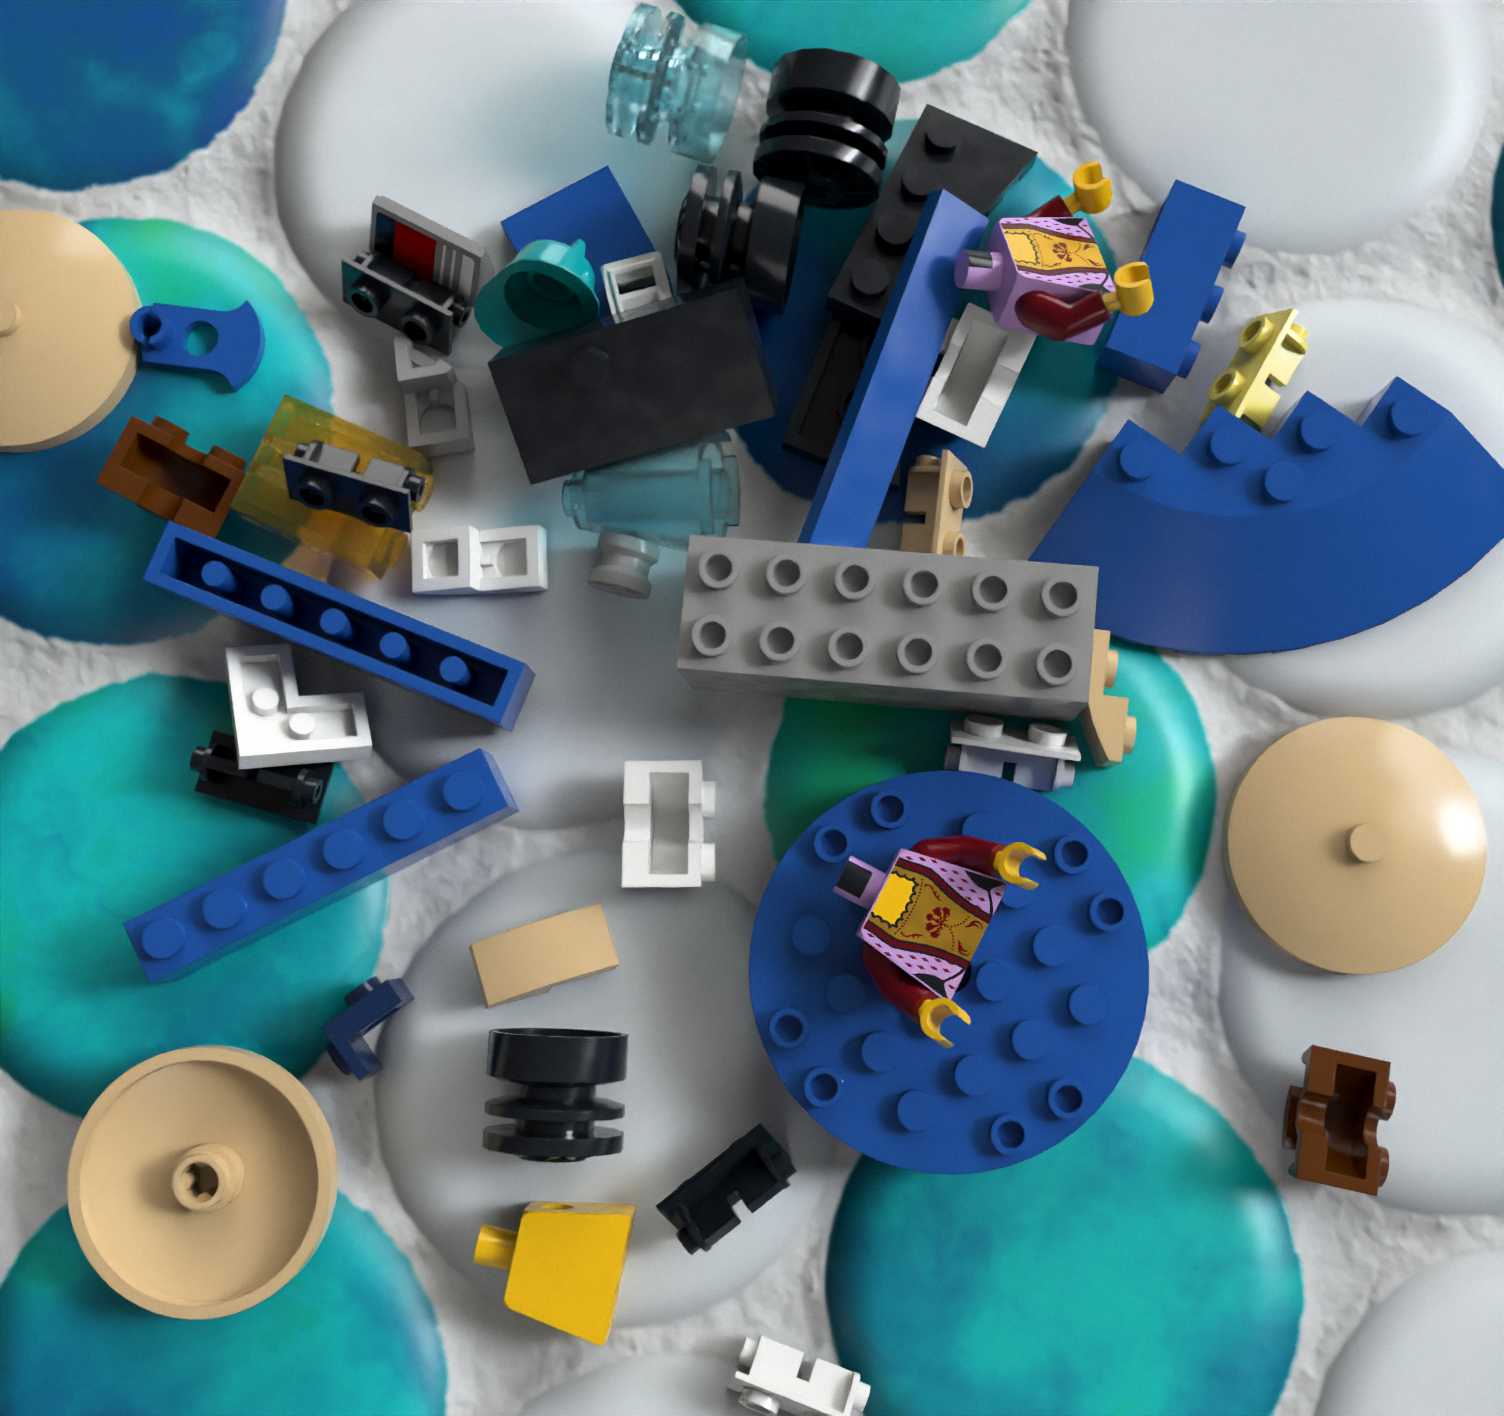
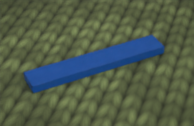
(893, 376)

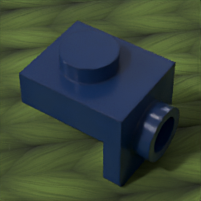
(368, 1007)

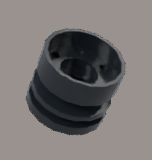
(828, 126)
(740, 237)
(555, 1092)

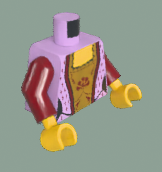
(1048, 271)
(930, 918)

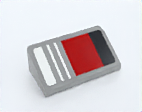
(429, 249)

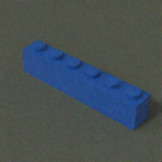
(340, 626)
(320, 867)

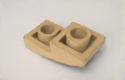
(1105, 718)
(543, 955)

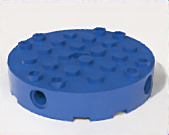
(1047, 993)

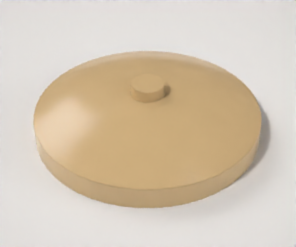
(61, 330)
(1354, 845)
(202, 1181)

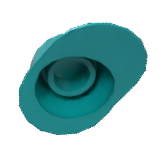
(538, 293)

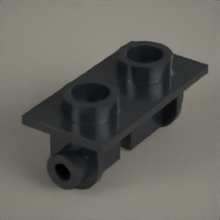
(380, 291)
(326, 479)
(283, 790)
(749, 1170)

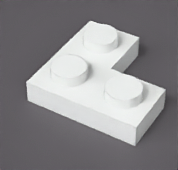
(288, 729)

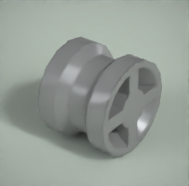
(624, 565)

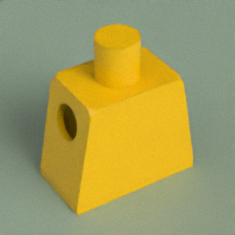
(563, 1263)

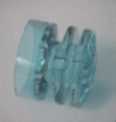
(664, 81)

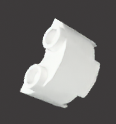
(974, 375)
(666, 825)

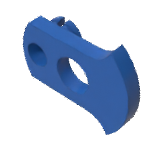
(234, 356)

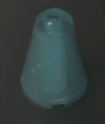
(660, 493)

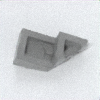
(433, 403)

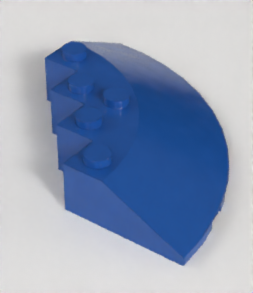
(1282, 534)

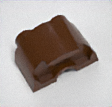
(172, 478)
(1337, 1119)

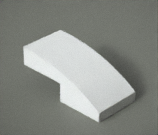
(479, 561)

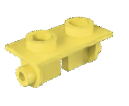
(1267, 349)

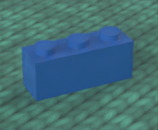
(1184, 256)

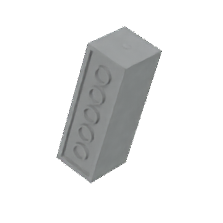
(888, 627)

